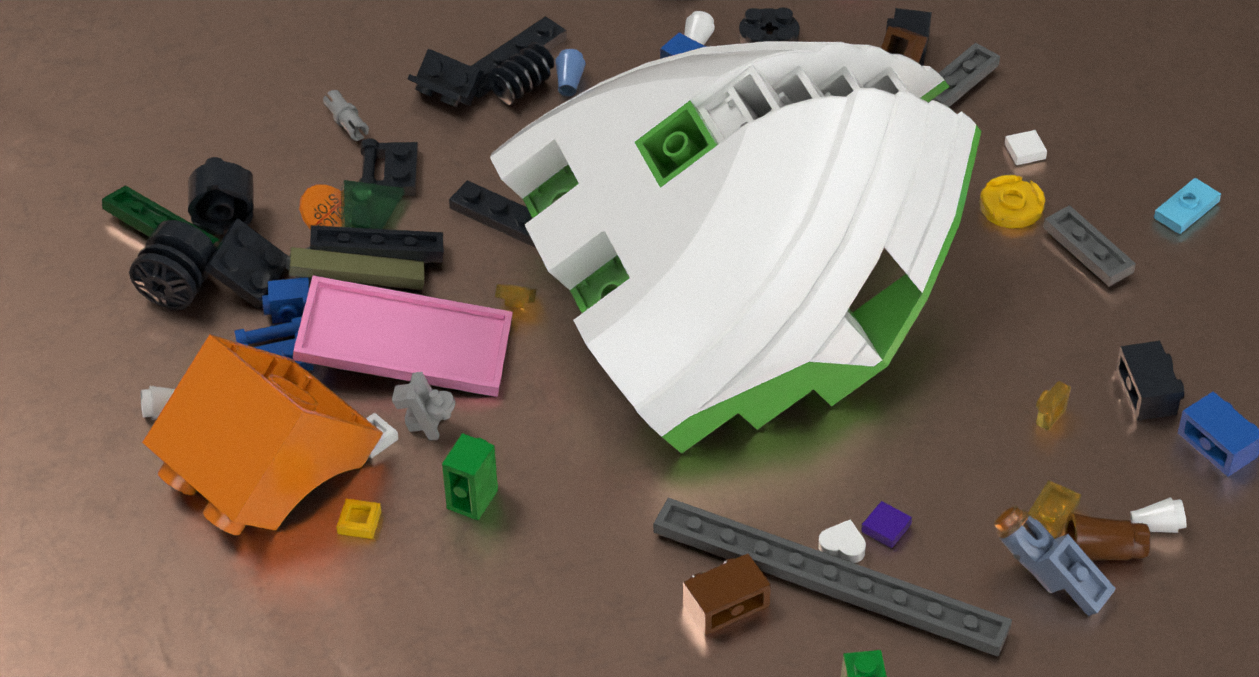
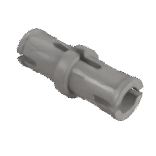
(345, 115)

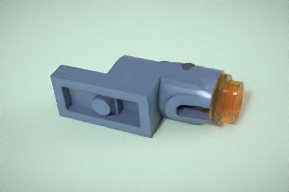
(1052, 561)

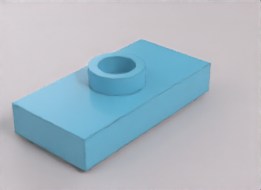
(1187, 205)

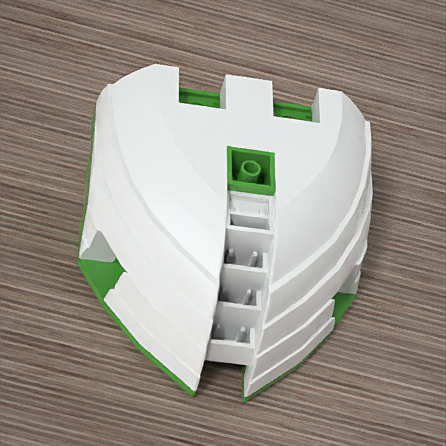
(733, 213)

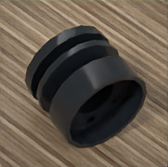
(172, 264)

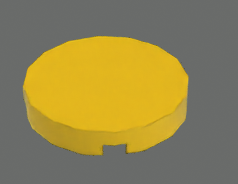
(1012, 202)

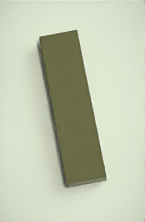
(357, 268)

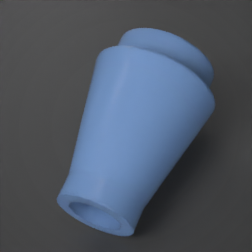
(569, 71)

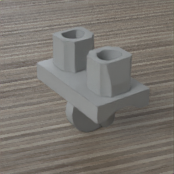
(424, 405)

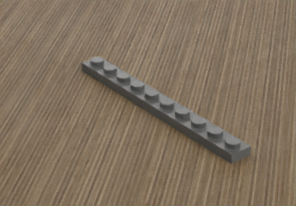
(835, 576)

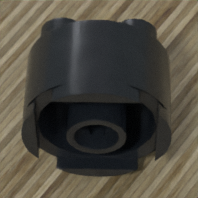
(220, 195)

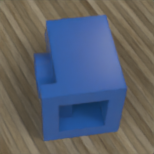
(286, 299)

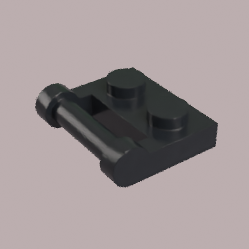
(399, 166)

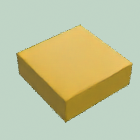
(359, 518)

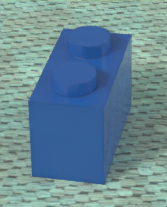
(1220, 433)

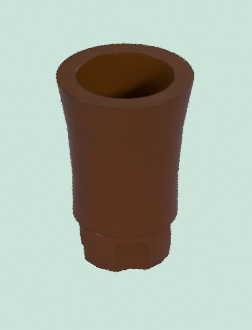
(1108, 537)

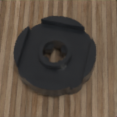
(758, 21)

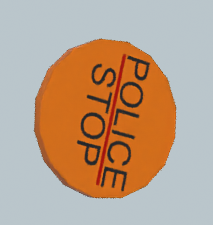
(321, 206)

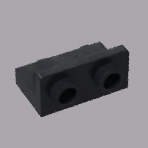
(448, 77)

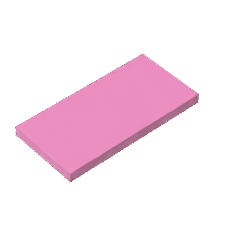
(403, 334)

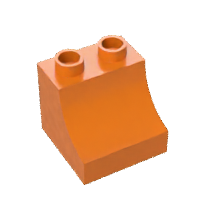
(254, 435)

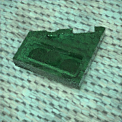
(368, 204)

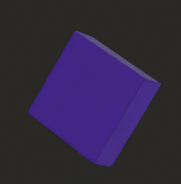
(886, 524)

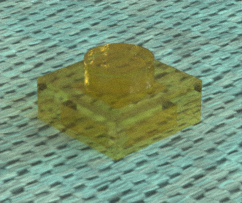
(515, 295)
(1052, 405)

